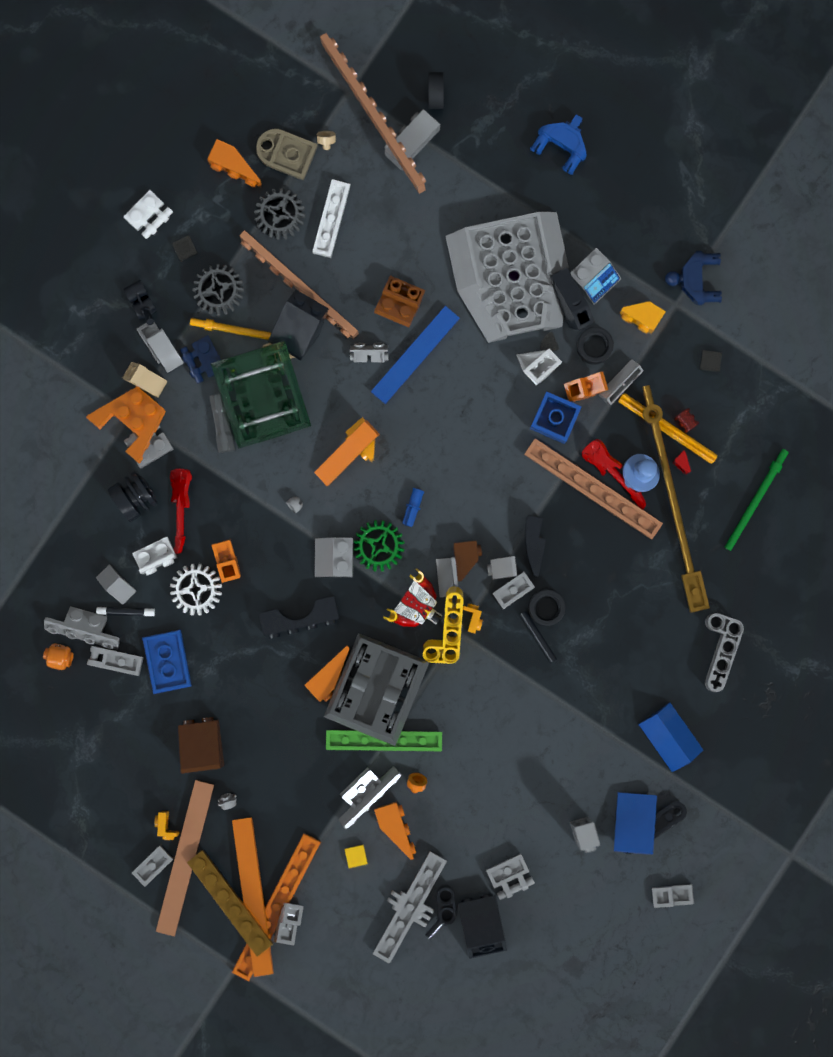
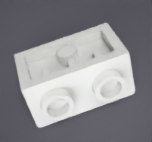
(155, 555)

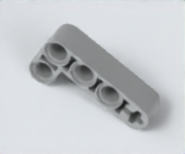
(719, 654)

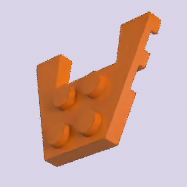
(136, 412)

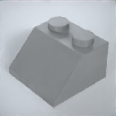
(334, 557)

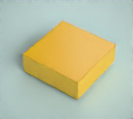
(356, 856)

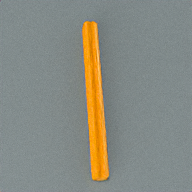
(670, 430)

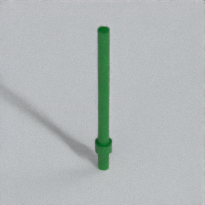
(775, 468)

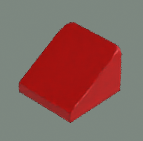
(682, 463)

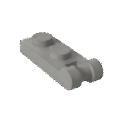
(115, 661)

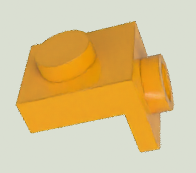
(476, 622)
(161, 822)

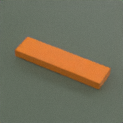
(347, 453)

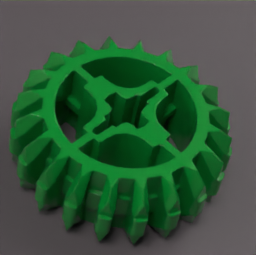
(386, 530)

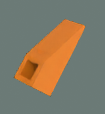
(228, 159)
(391, 823)

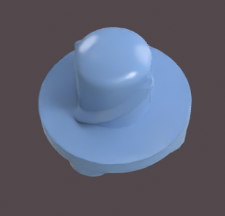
(641, 473)

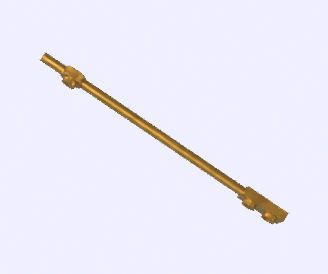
(693, 580)

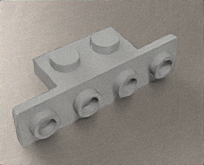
(83, 626)
(365, 792)

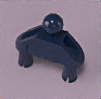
(692, 280)

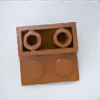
(399, 301)

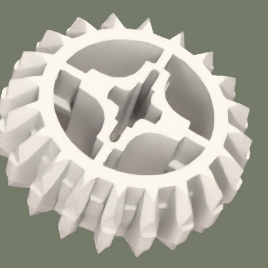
(188, 590)

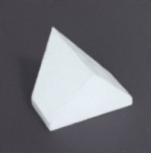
(538, 364)

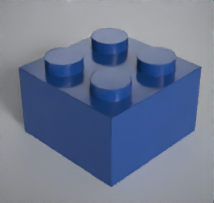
(555, 417)

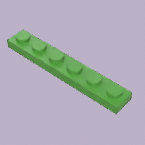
(407, 741)

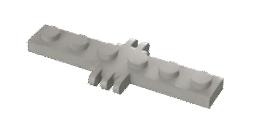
(410, 907)

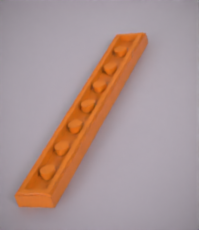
(252, 887)
(282, 894)

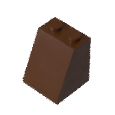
(200, 745)

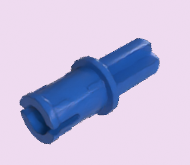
(413, 507)

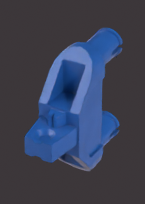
(567, 137)

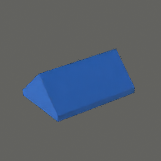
(671, 737)

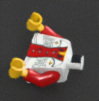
(416, 604)

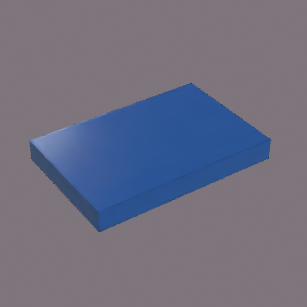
(167, 661)
(635, 823)

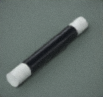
(125, 611)

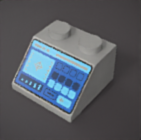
(595, 276)

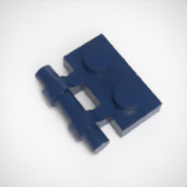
(206, 353)

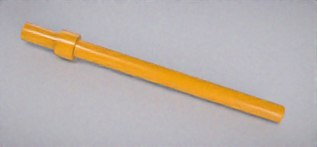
(210, 325)

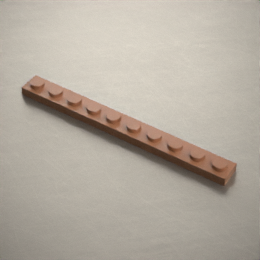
(378, 119)

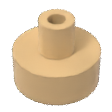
(326, 138)

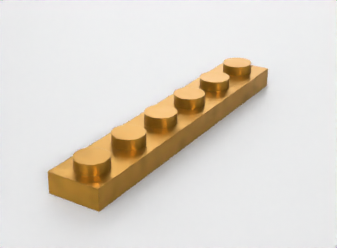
(230, 903)

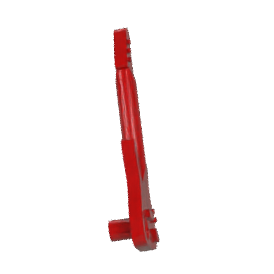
(598, 455)
(180, 483)

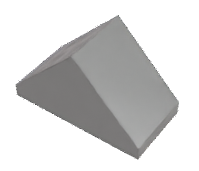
(115, 584)

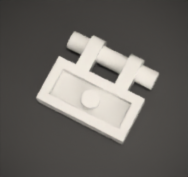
(144, 211)

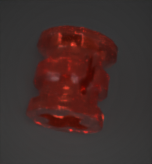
(686, 420)

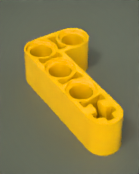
(450, 624)

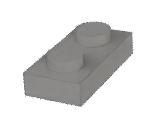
(513, 590)
(152, 865)

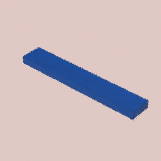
(415, 355)

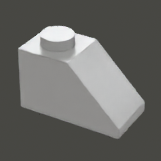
(502, 568)

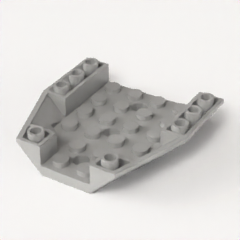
(483, 267)

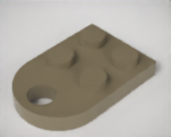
(288, 152)

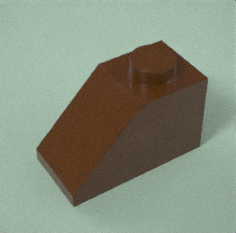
(466, 557)

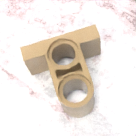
(145, 379)

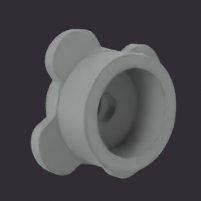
(227, 801)

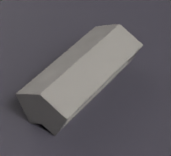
(621, 382)

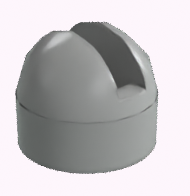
(294, 504)

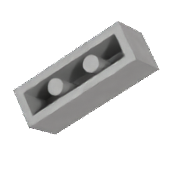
(415, 135)
(585, 834)

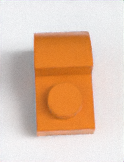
(586, 387)
(226, 561)

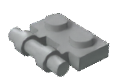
(158, 447)
(507, 871)

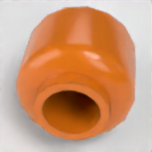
(58, 656)

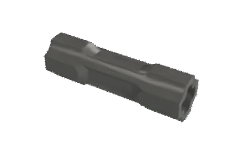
(222, 425)

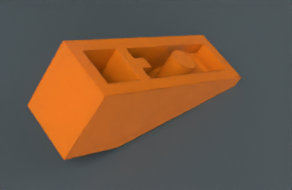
(327, 678)

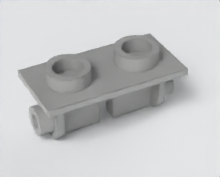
(376, 351)

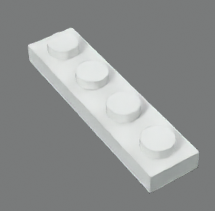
(331, 218)

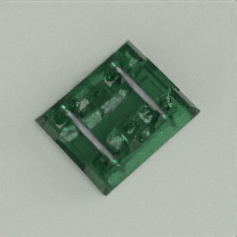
(261, 394)

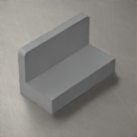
(446, 574)

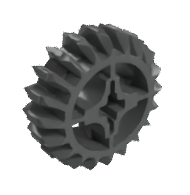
(272, 210)
(211, 291)

